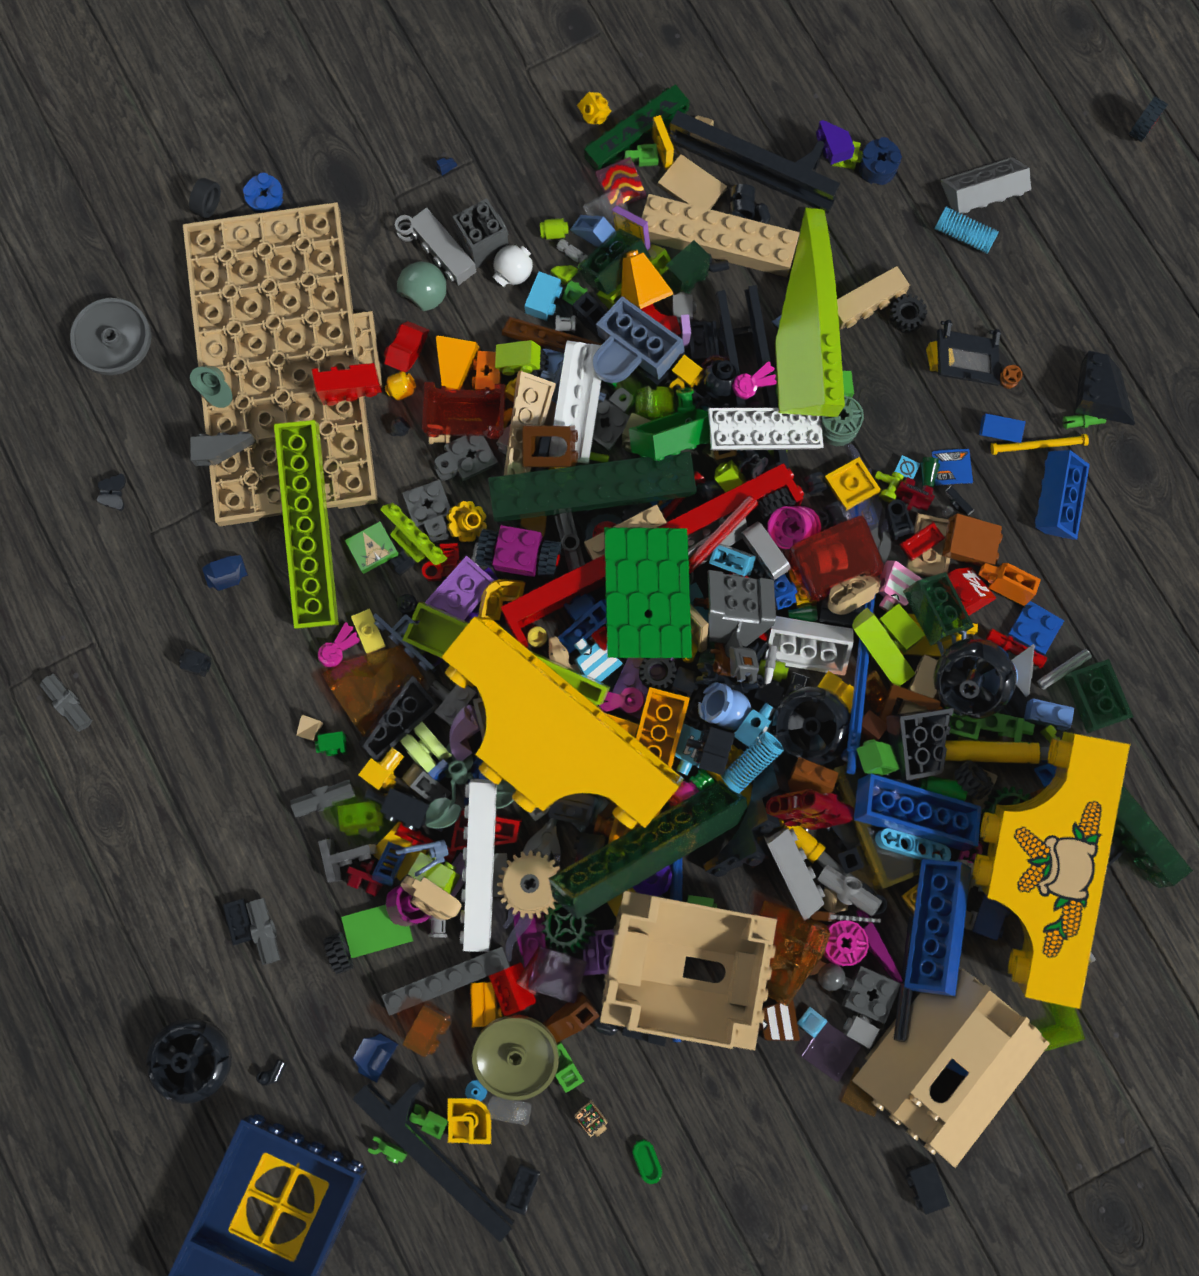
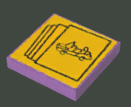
(631, 224)

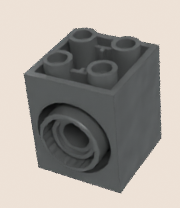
(481, 232)

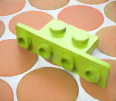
(411, 538)

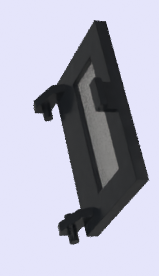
(968, 355)

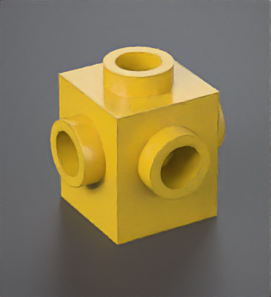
(594, 108)

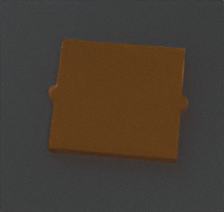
(858, 1098)

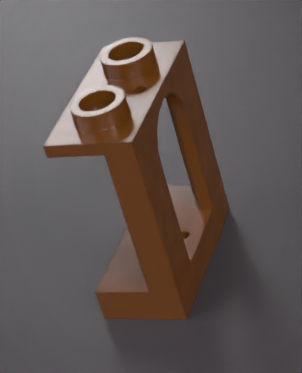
(568, 433)
(897, 691)

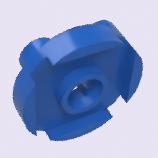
(261, 183)

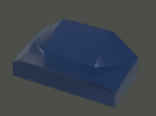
(225, 572)
(374, 1056)

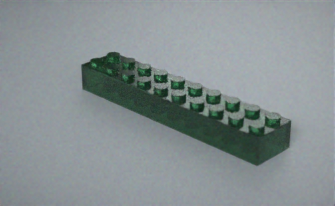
(591, 487)
(647, 849)

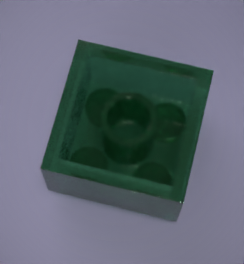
(687, 268)

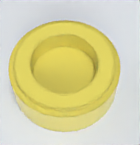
(537, 637)

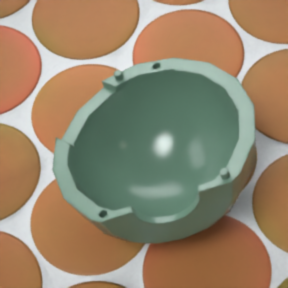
(422, 284)

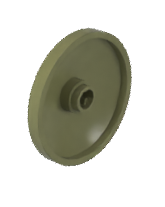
(515, 1057)

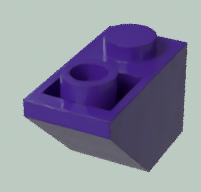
(837, 142)

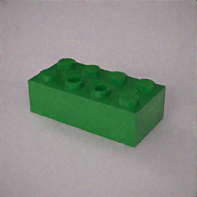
(670, 434)

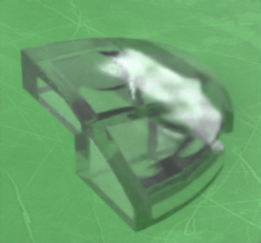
(605, 203)

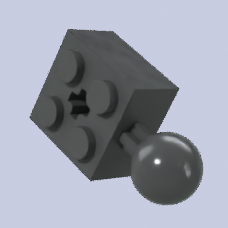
(833, 978)

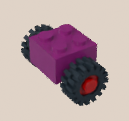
(518, 552)

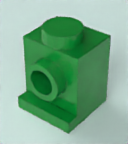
(331, 744)

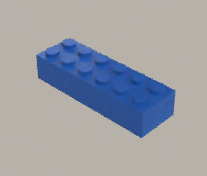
(917, 812)
(938, 927)

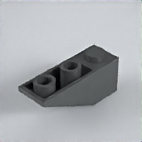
(213, 450)

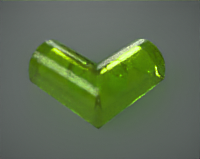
(1067, 1028)

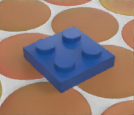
(1036, 627)

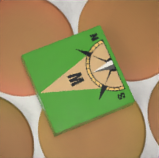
(371, 547)

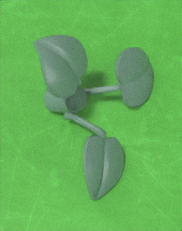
(443, 811)

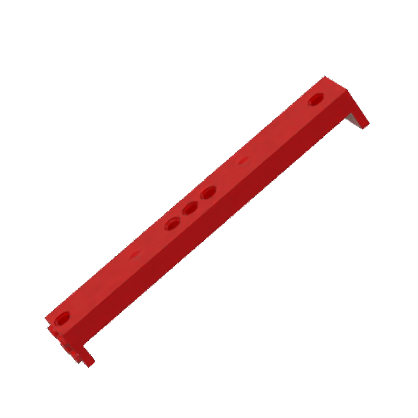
(592, 574)

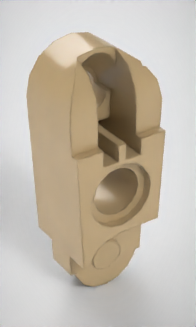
(853, 594)
(431, 898)

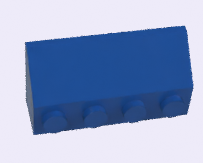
(1062, 494)

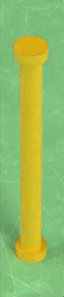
(1083, 439)

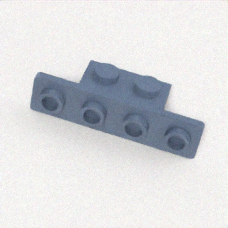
(397, 634)

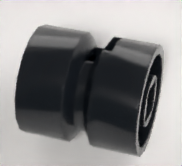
(742, 201)

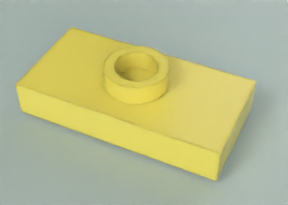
(368, 631)

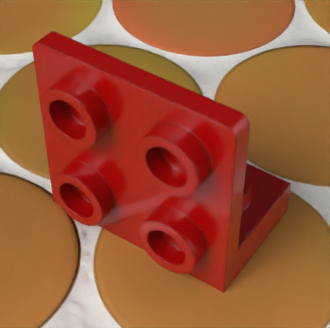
(510, 995)

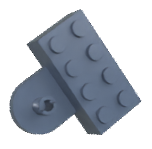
(631, 341)

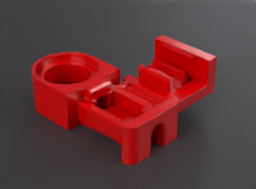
(445, 568)

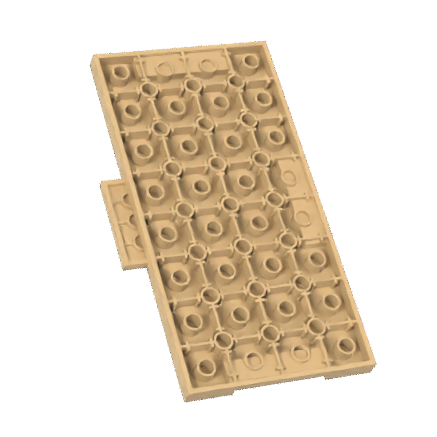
(267, 312)

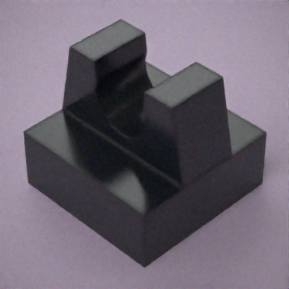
(401, 562)

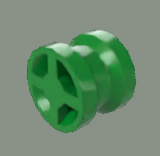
(701, 780)

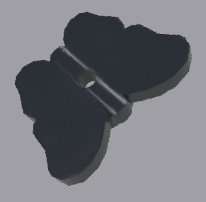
(114, 485)

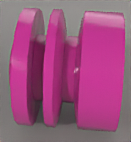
(785, 522)
(857, 943)

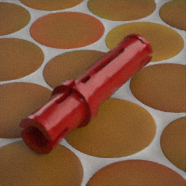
(1013, 646)
(403, 832)

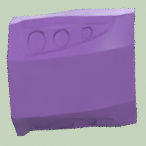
(598, 952)

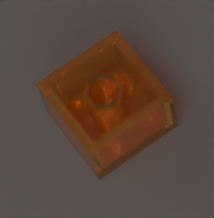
(426, 1030)

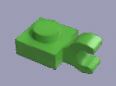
(645, 155)
(431, 1122)
(392, 1151)

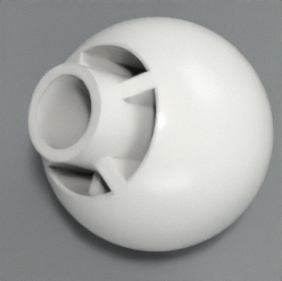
(512, 265)

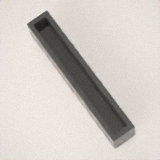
(446, 981)

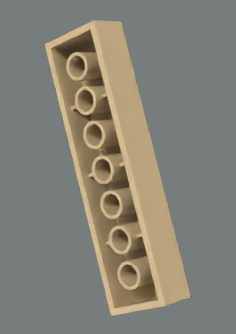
(721, 235)

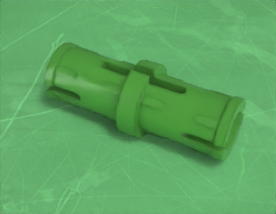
(1081, 420)

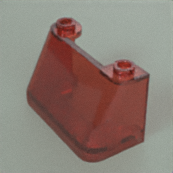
(464, 411)
(835, 557)

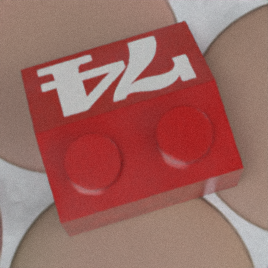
(970, 589)

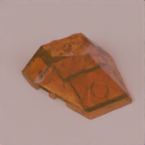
(368, 683)
(797, 950)

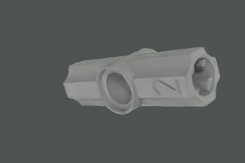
(849, 890)

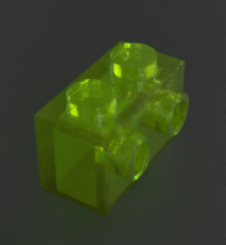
(360, 817)

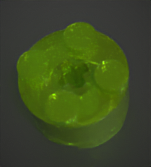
(655, 403)

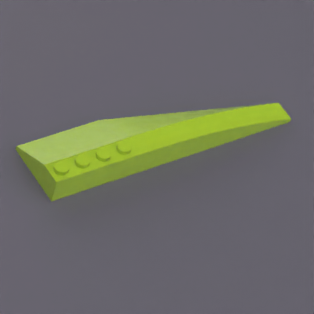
(809, 328)

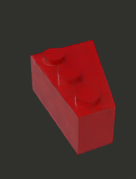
(346, 384)
(506, 831)

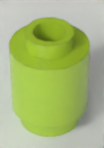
(554, 228)
(779, 673)

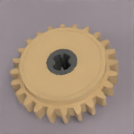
(514, 884)

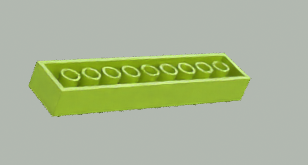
(306, 524)

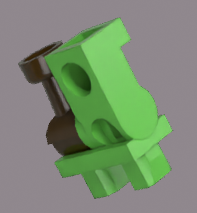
(1008, 728)

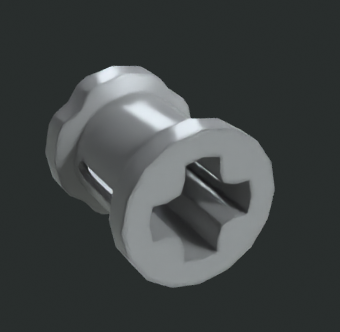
(566, 324)
(437, 927)

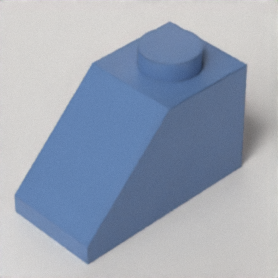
(593, 229)

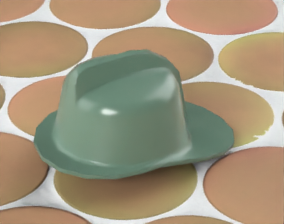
(211, 385)

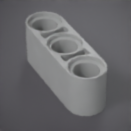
(765, 550)

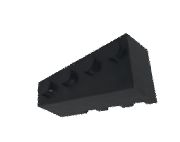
(400, 716)

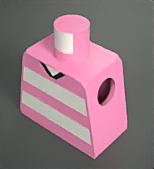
(894, 581)

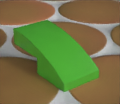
(567, 1071)

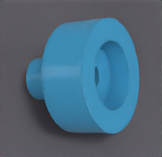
(475, 1085)

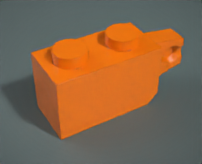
(1010, 582)

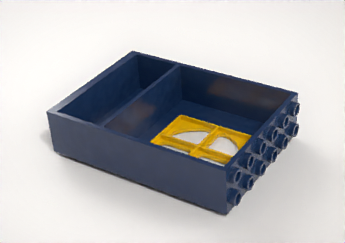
(221, 1236)

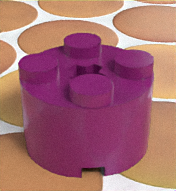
(401, 910)

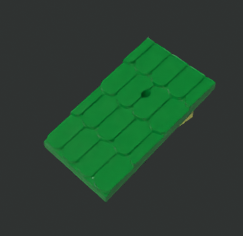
(641, 574)

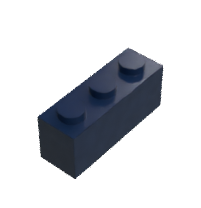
(990, 919)

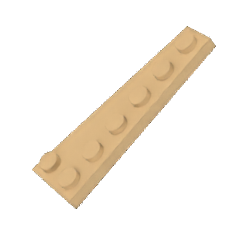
(529, 408)

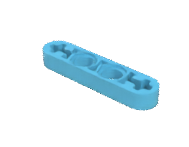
(913, 845)

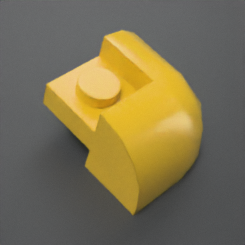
(468, 1121)

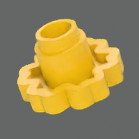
(466, 521)

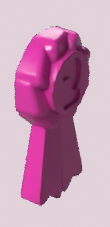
(746, 385)
(332, 653)
(629, 700)

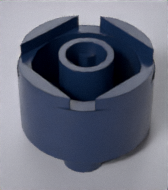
(879, 161)

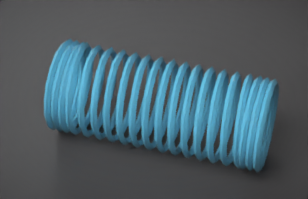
(977, 235)
(769, 742)

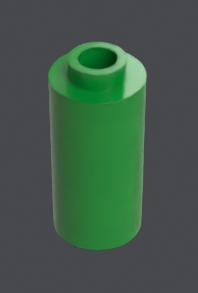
(942, 786)

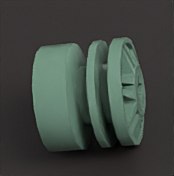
(841, 432)

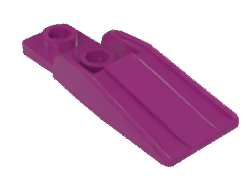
(532, 937)
(878, 948)

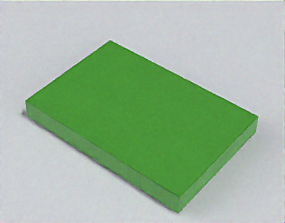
(373, 931)

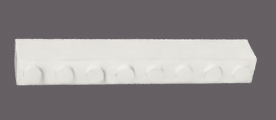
(480, 865)

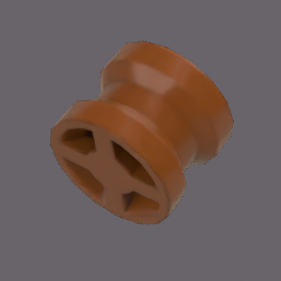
(1012, 372)
(603, 826)

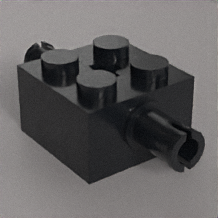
(401, 806)

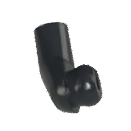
(763, 212)
(718, 266)
(604, 1028)
(271, 1076)

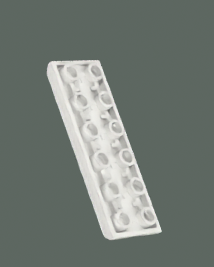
(577, 399)
(763, 429)

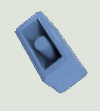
(1049, 713)

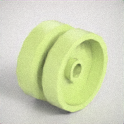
(425, 748)

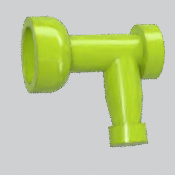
(888, 494)

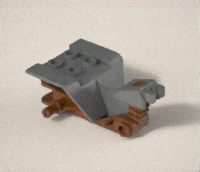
(737, 616)

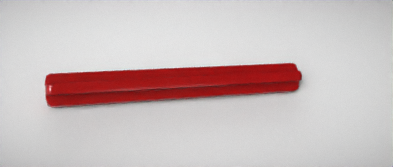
(721, 533)

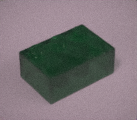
(604, 265)
(938, 608)
(1098, 696)

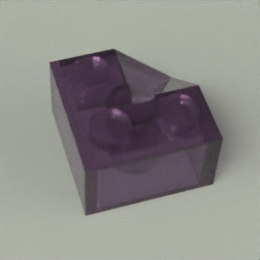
(557, 975)

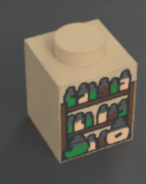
(591, 1119)

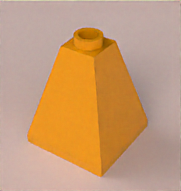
(641, 281)
(455, 360)

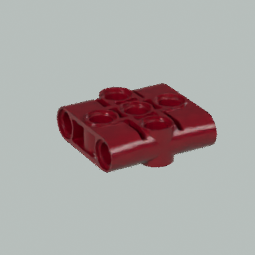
(810, 809)

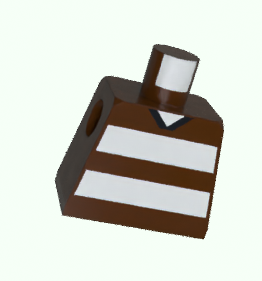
(779, 1023)

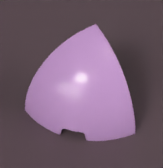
(463, 728)

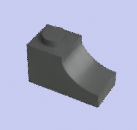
(424, 784)

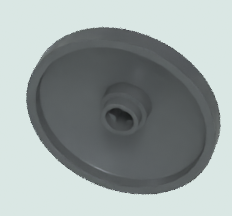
(110, 336)

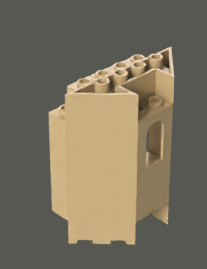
(648, 962)
(976, 1033)

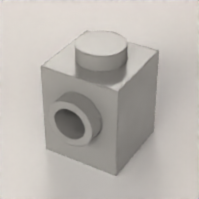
(682, 305)
(861, 1030)

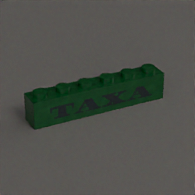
(635, 129)

